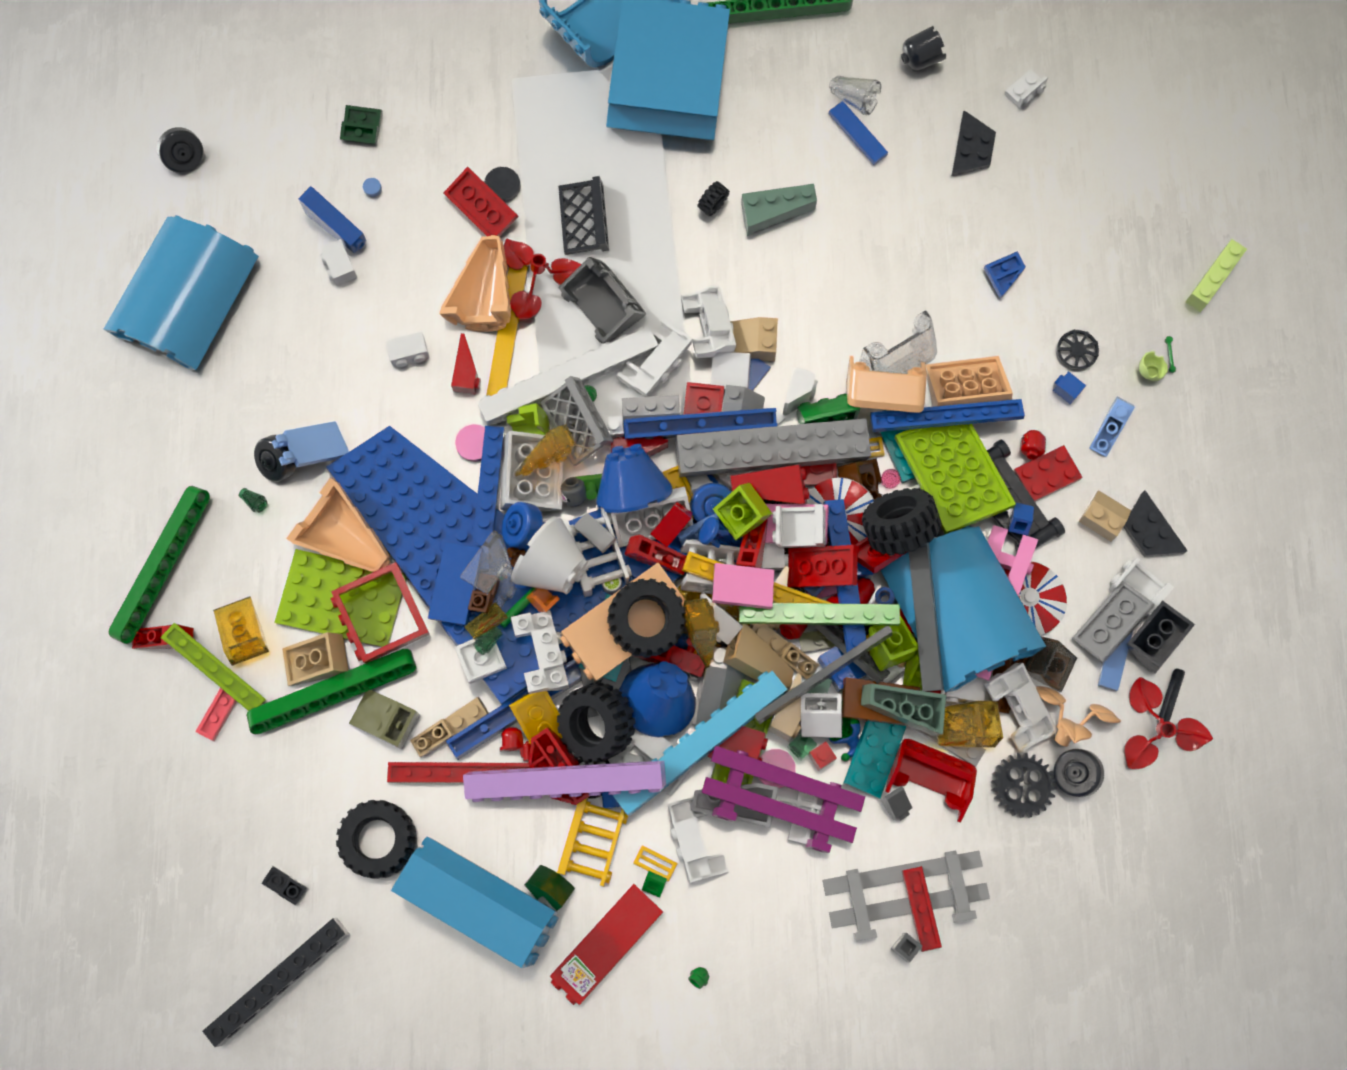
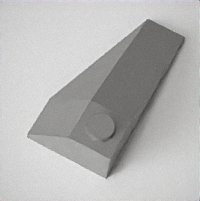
(741, 398)
(719, 685)
(706, 804)

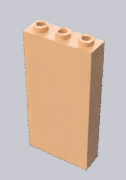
(590, 633)

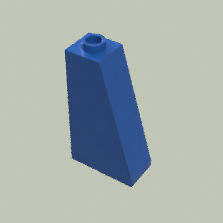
(331, 219)

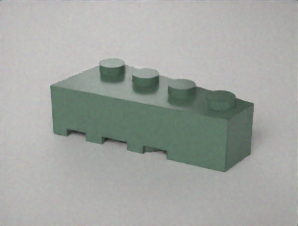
(776, 205)
(912, 707)

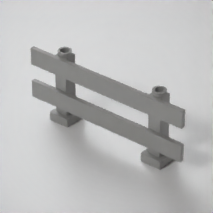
(862, 914)

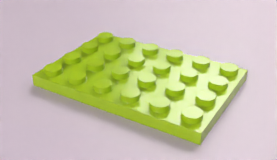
(956, 472)
(308, 603)

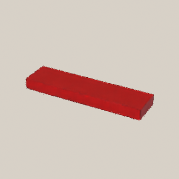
(921, 908)

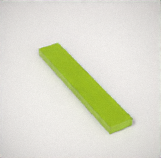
(212, 667)

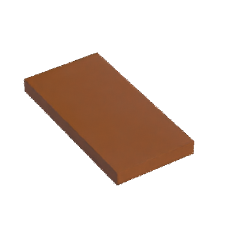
(852, 701)

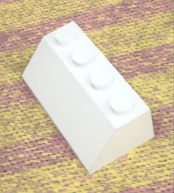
(645, 520)

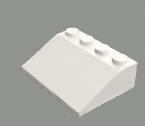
(537, 488)

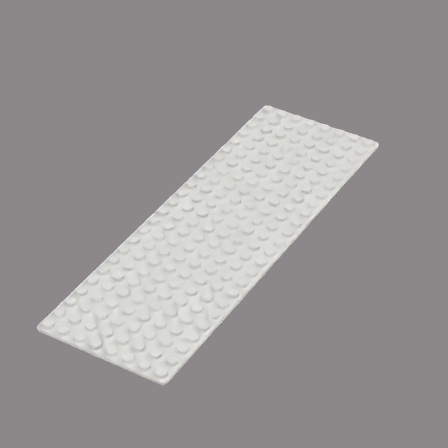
(567, 142)

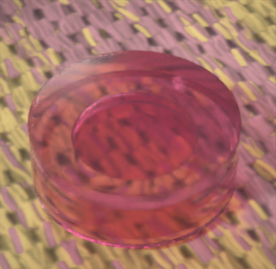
(890, 478)

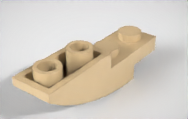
(786, 651)
(446, 728)

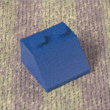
(849, 671)

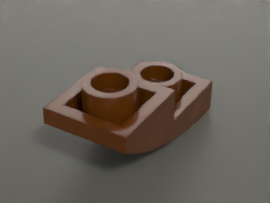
(481, 601)

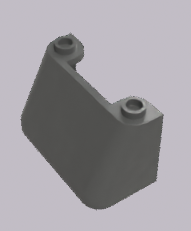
(602, 299)

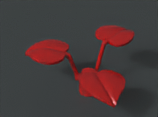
(521, 254)
(1138, 750)

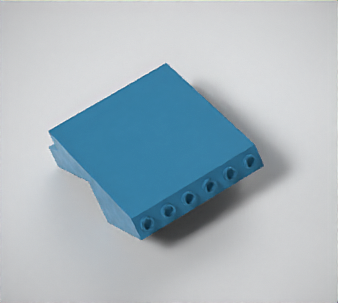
(668, 68)

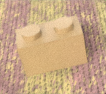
(1105, 516)

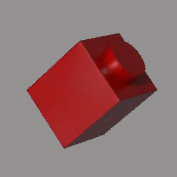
(822, 756)

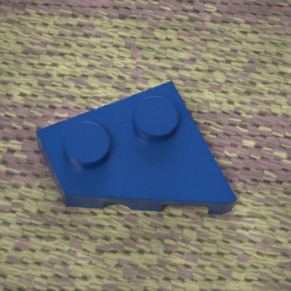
(1004, 272)

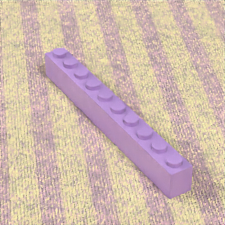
(565, 780)

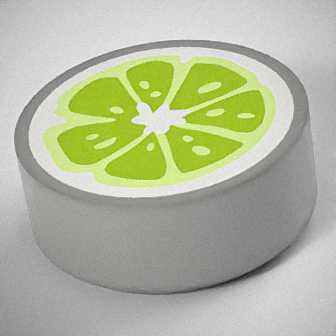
(612, 586)

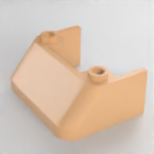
(886, 389)

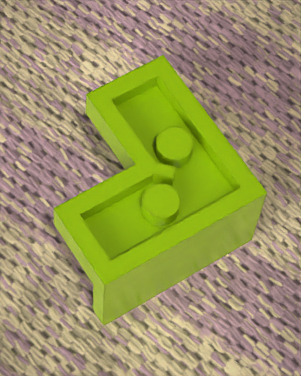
(530, 420)

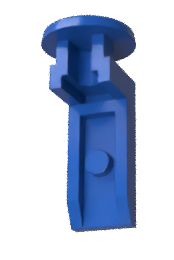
(715, 532)

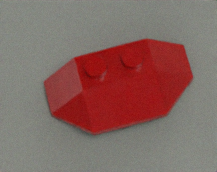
(549, 751)

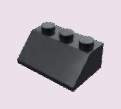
(1159, 636)

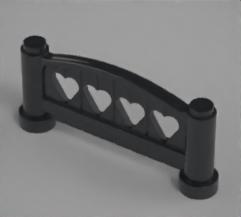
(1041, 527)

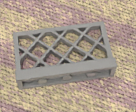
(586, 409)

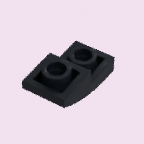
(284, 885)

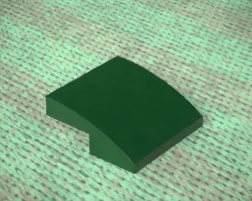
(361, 124)
(550, 885)

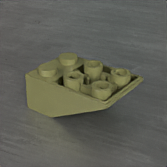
(384, 718)

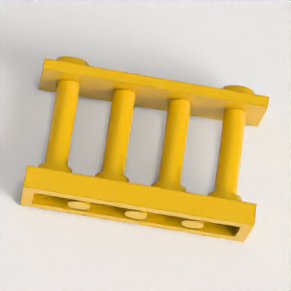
(573, 845)

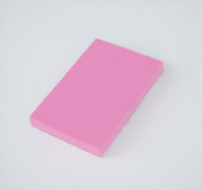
(743, 586)

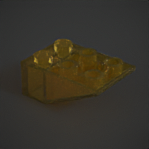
(552, 448)
(701, 628)
(972, 725)

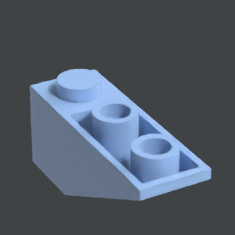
(1112, 426)

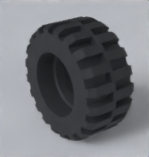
(901, 521)
(665, 598)
(576, 729)
(349, 839)

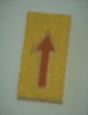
(486, 621)

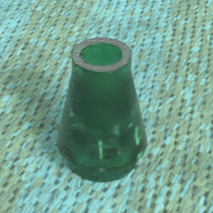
(254, 501)
(486, 641)

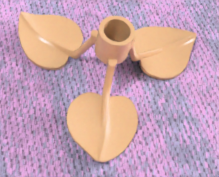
(1068, 729)

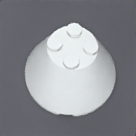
(551, 560)

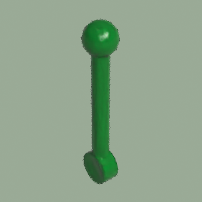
(1168, 341)

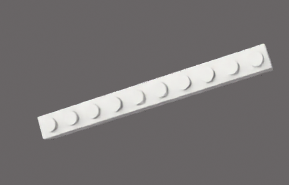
(588, 367)

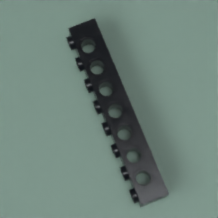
(275, 982)

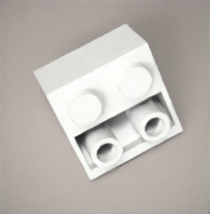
(821, 715)

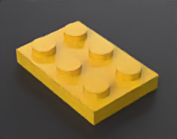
(535, 714)

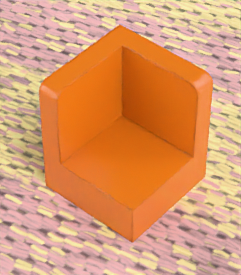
(542, 599)

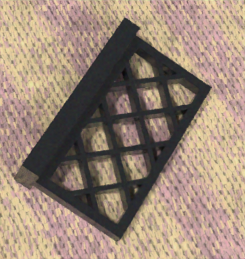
(598, 212)

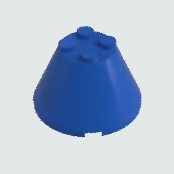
(631, 481)
(660, 698)

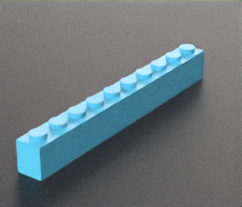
(710, 734)

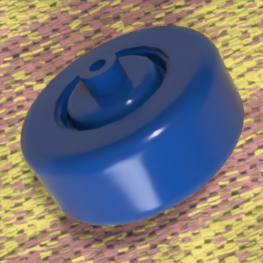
(707, 498)
(521, 524)

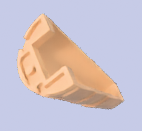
(481, 290)
(340, 531)

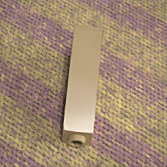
(754, 657)

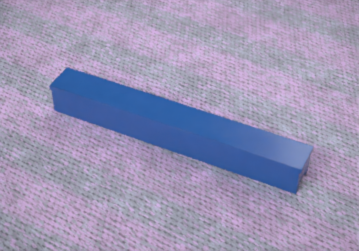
(699, 423)
(501, 718)

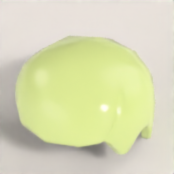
(1153, 366)

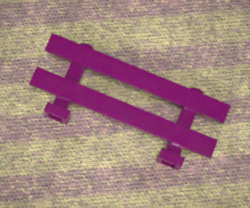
(822, 824)

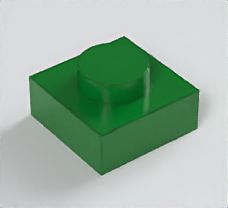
(654, 884)

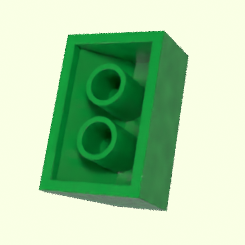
(827, 410)

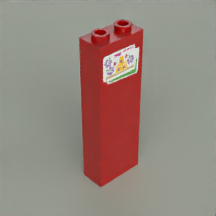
(605, 945)

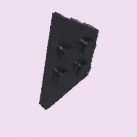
(973, 145)
(1151, 530)

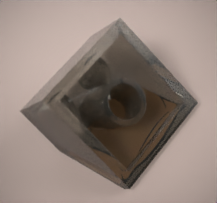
(1051, 664)

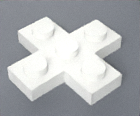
(808, 803)

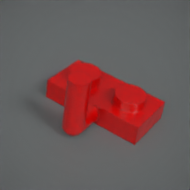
(687, 660)

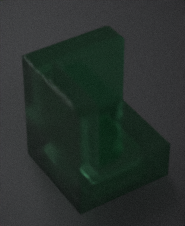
(801, 746)

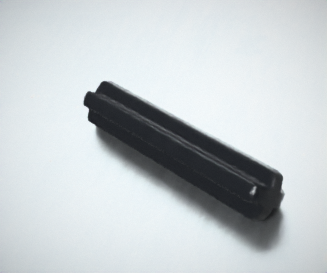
(1172, 694)

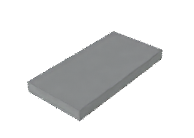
(1113, 621)

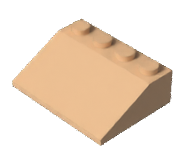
(968, 381)

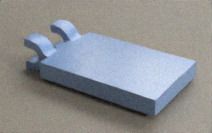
(311, 444)

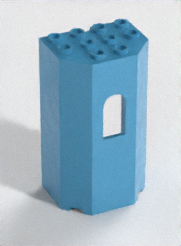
(476, 902)

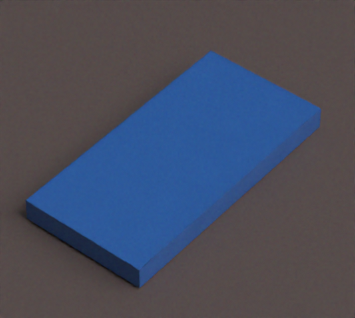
(451, 592)

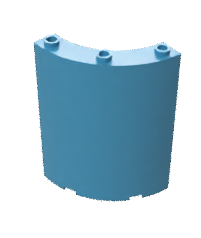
(182, 290)
(975, 606)

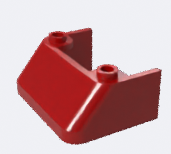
(936, 772)

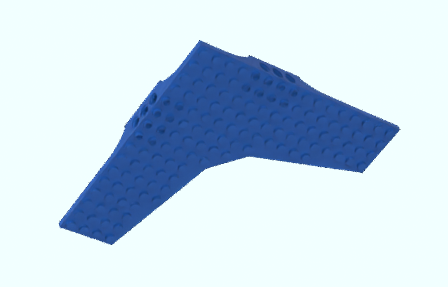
(421, 506)

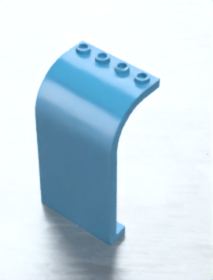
(587, 27)

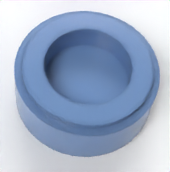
(372, 187)

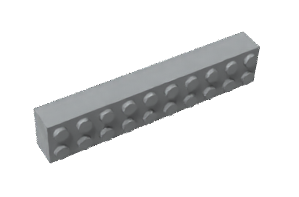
(772, 447)

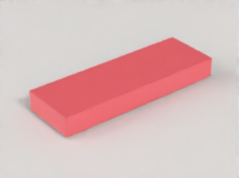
(216, 715)

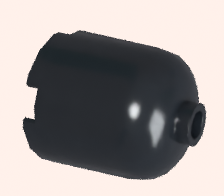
(923, 49)

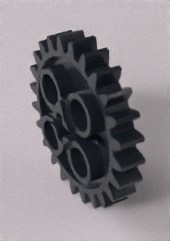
(1041, 787)

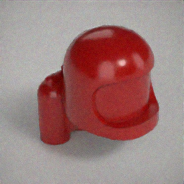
(513, 741)

